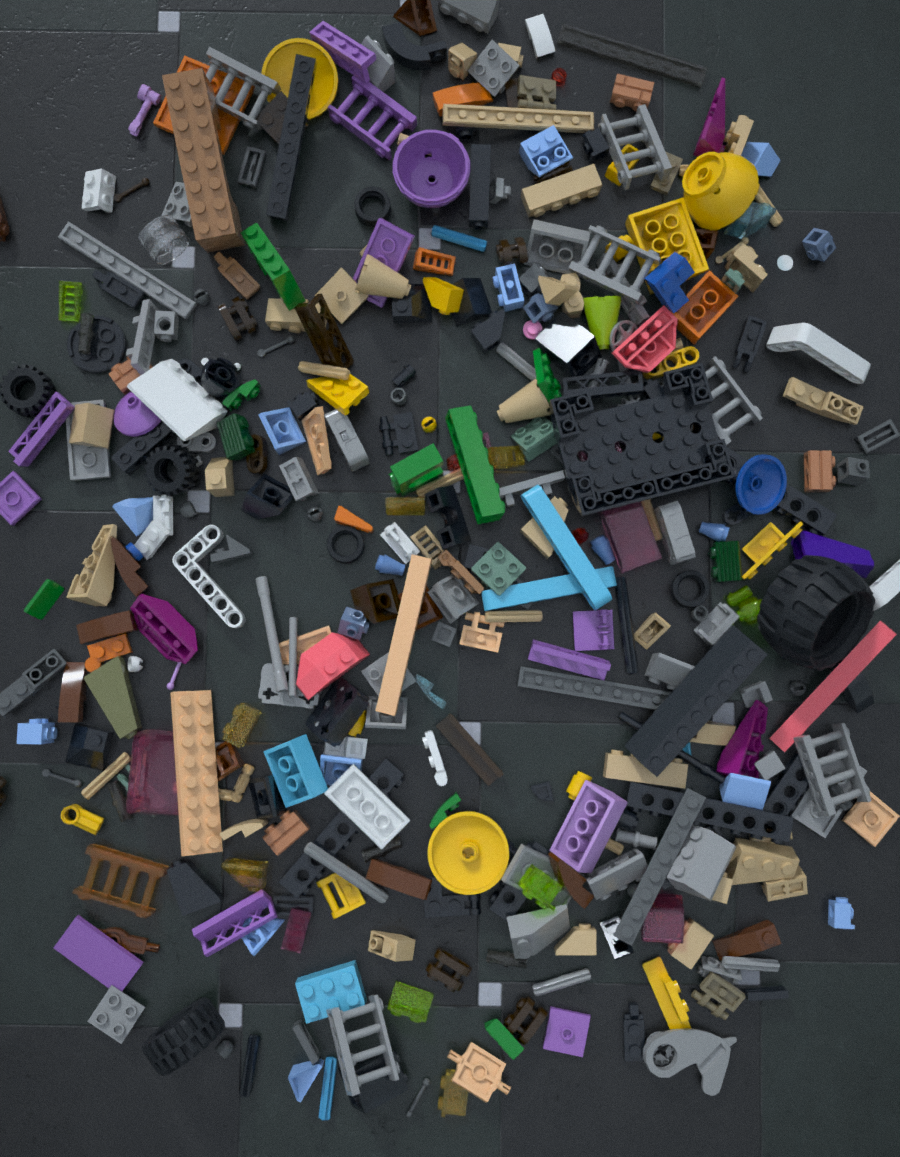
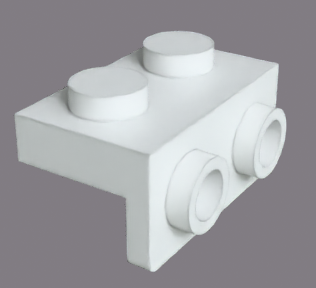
(98, 190)

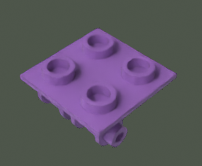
(593, 630)

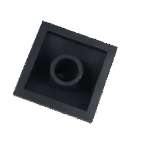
(473, 303)
(266, 797)

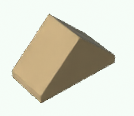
(555, 290)
(651, 630)

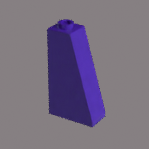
(816, 545)

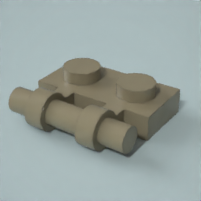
(537, 89)
(720, 990)

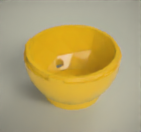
(715, 172)

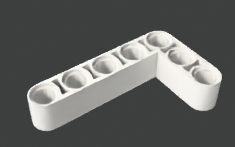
(820, 347)
(200, 585)
(886, 586)

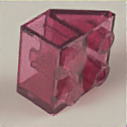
(664, 920)

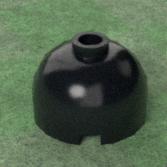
(220, 377)

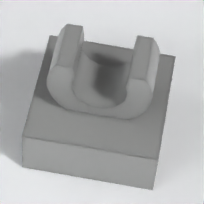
(498, 190)

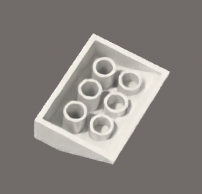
(178, 399)

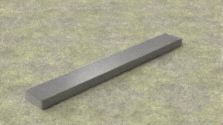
(127, 270)

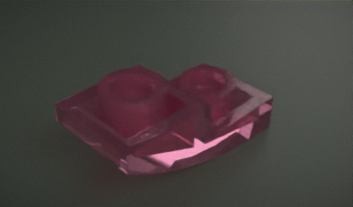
(295, 930)

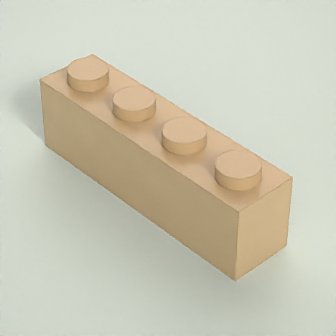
(561, 191)
(630, 769)

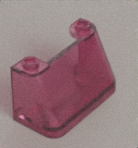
(152, 774)

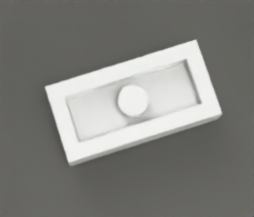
(151, 539)

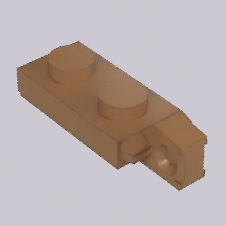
(237, 276)
(460, 571)

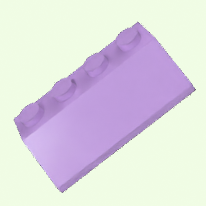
(588, 827)

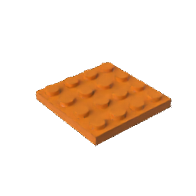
(227, 121)

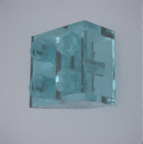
(752, 220)

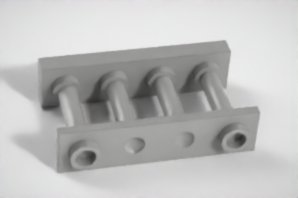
(250, 77)
(648, 135)
(615, 284)
(752, 412)
(818, 783)
(342, 1040)

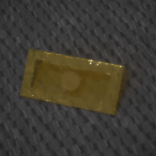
(405, 506)

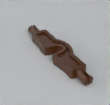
(130, 942)

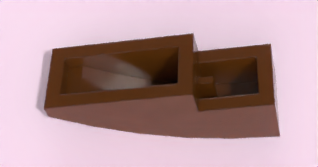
(127, 567)
(106, 627)
(72, 693)
(398, 879)
(570, 880)

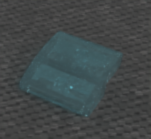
(426, 687)

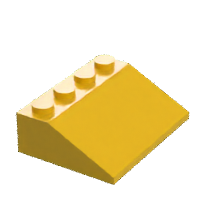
(666, 231)

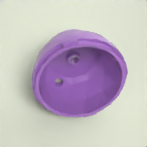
(447, 165)

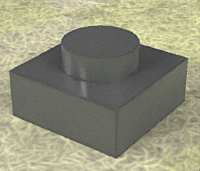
(444, 634)

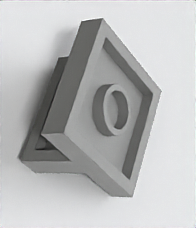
(452, 598)

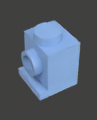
(840, 913)

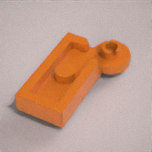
(107, 650)

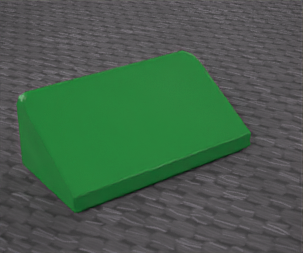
(44, 599)
(503, 1038)

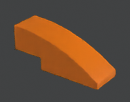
(463, 94)

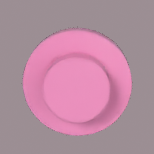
(531, 329)

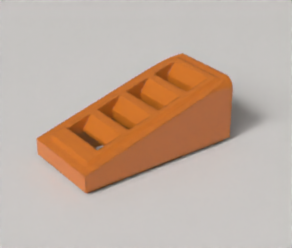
(425, 267)
(345, 518)

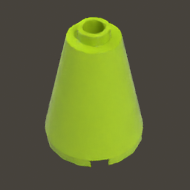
(601, 317)

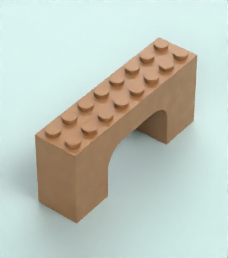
(201, 160)

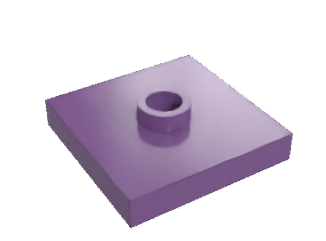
(16, 498)
(566, 1031)

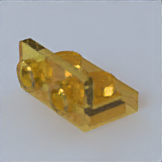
(454, 1097)

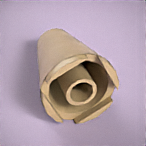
(381, 280)
(524, 404)

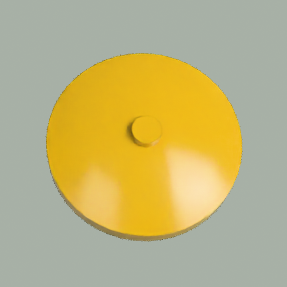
(280, 66)
(468, 853)

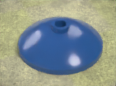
(761, 484)

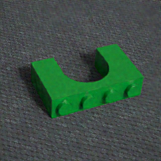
(273, 266)
(416, 470)

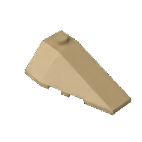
(97, 577)

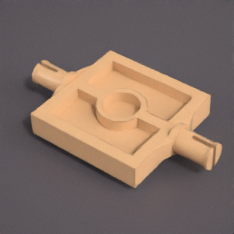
(478, 1072)

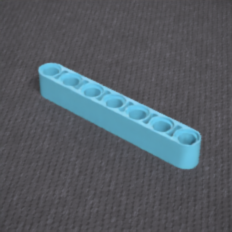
(566, 547)
(541, 590)

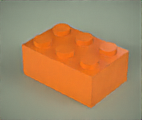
(706, 304)

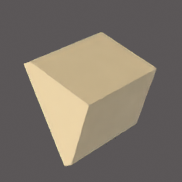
(91, 425)

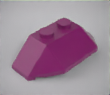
(165, 628)

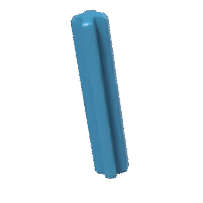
(459, 238)
(328, 1088)

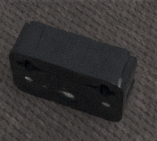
(337, 712)

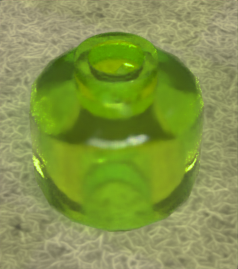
(749, 610)

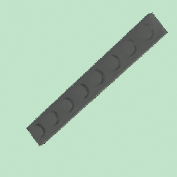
(591, 688)
(659, 866)

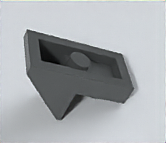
(235, 551)

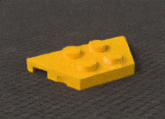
(339, 392)

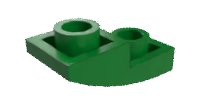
(248, 391)
(450, 804)

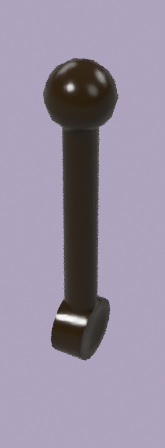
(118, 197)

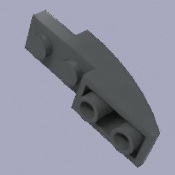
(31, 682)

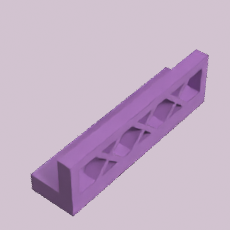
(344, 50)
(45, 430)
(569, 660)
(234, 918)

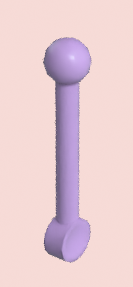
(170, 686)

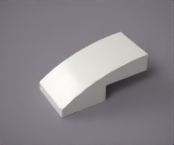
(540, 35)
(350, 747)

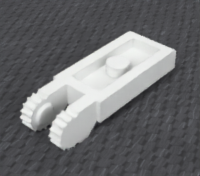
(435, 759)

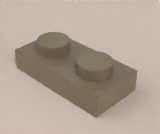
(664, 186)

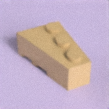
(279, 317)
(761, 862)

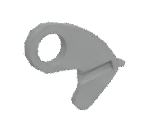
(692, 1047)

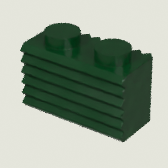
(235, 437)
(726, 561)

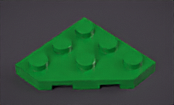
(545, 379)

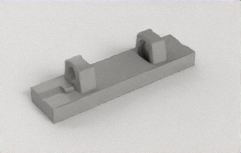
(634, 311)
(142, 351)
(544, 481)

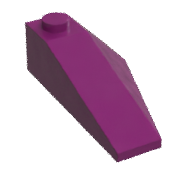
(713, 131)
(745, 744)

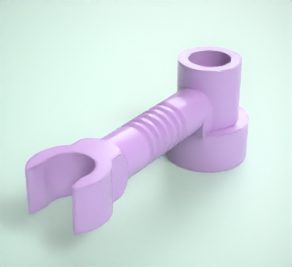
(149, 97)

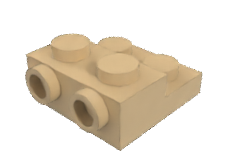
(738, 134)
(742, 260)

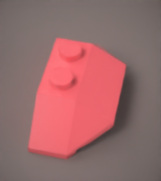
(649, 342)
(328, 662)

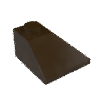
(377, 600)

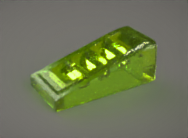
(63, 285)

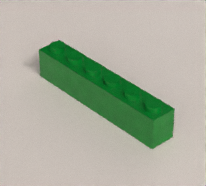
(475, 465)

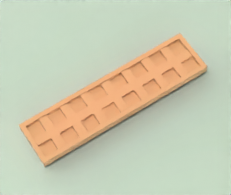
(196, 772)

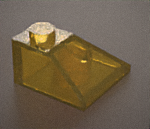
(247, 872)

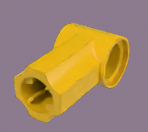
(84, 819)

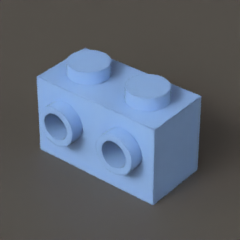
(509, 287)
(36, 732)

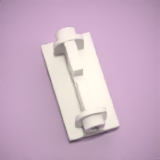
(164, 511)
(399, 542)

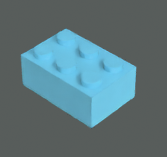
(296, 771)
(330, 988)

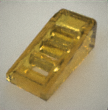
(493, 457)

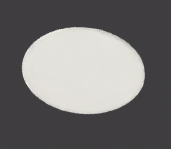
(785, 262)

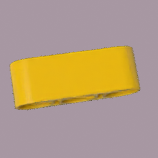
(679, 360)

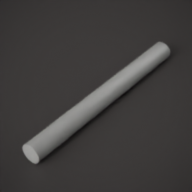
(292, 656)

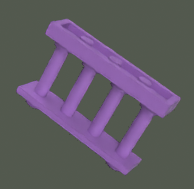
(390, 109)

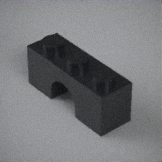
(446, 503)

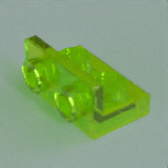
(540, 886)
(410, 1002)

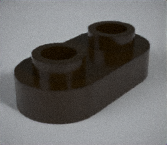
(259, 455)

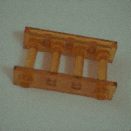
(117, 859)

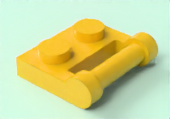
(349, 894)

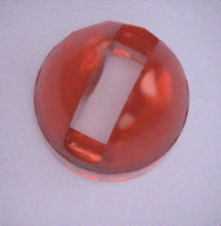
(555, 76)
(580, 532)

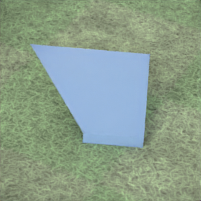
(762, 157)
(136, 513)
(260, 936)
(302, 1077)

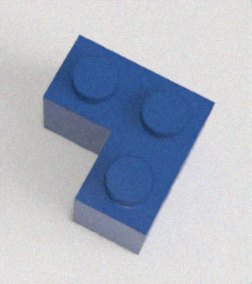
(666, 281)

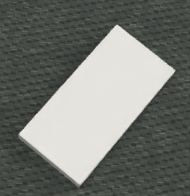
(367, 806)

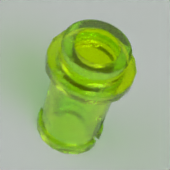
(735, 598)

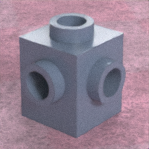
(818, 244)
(539, 310)
(353, 623)

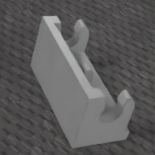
(298, 478)
(716, 623)

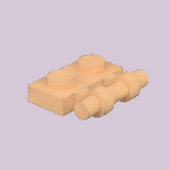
(481, 638)

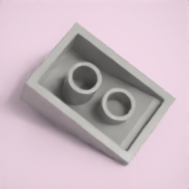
(536, 930)

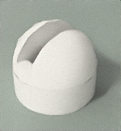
(133, 664)

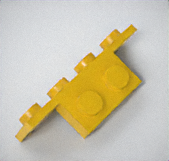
(765, 543)
(667, 995)

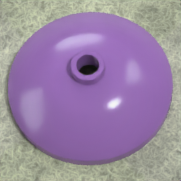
(133, 416)

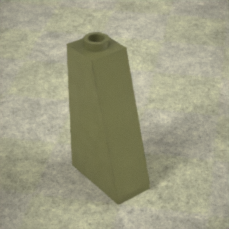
(115, 696)

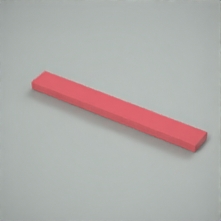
(833, 685)

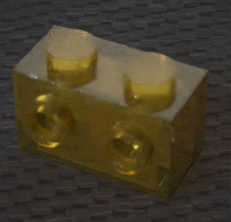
(241, 725)

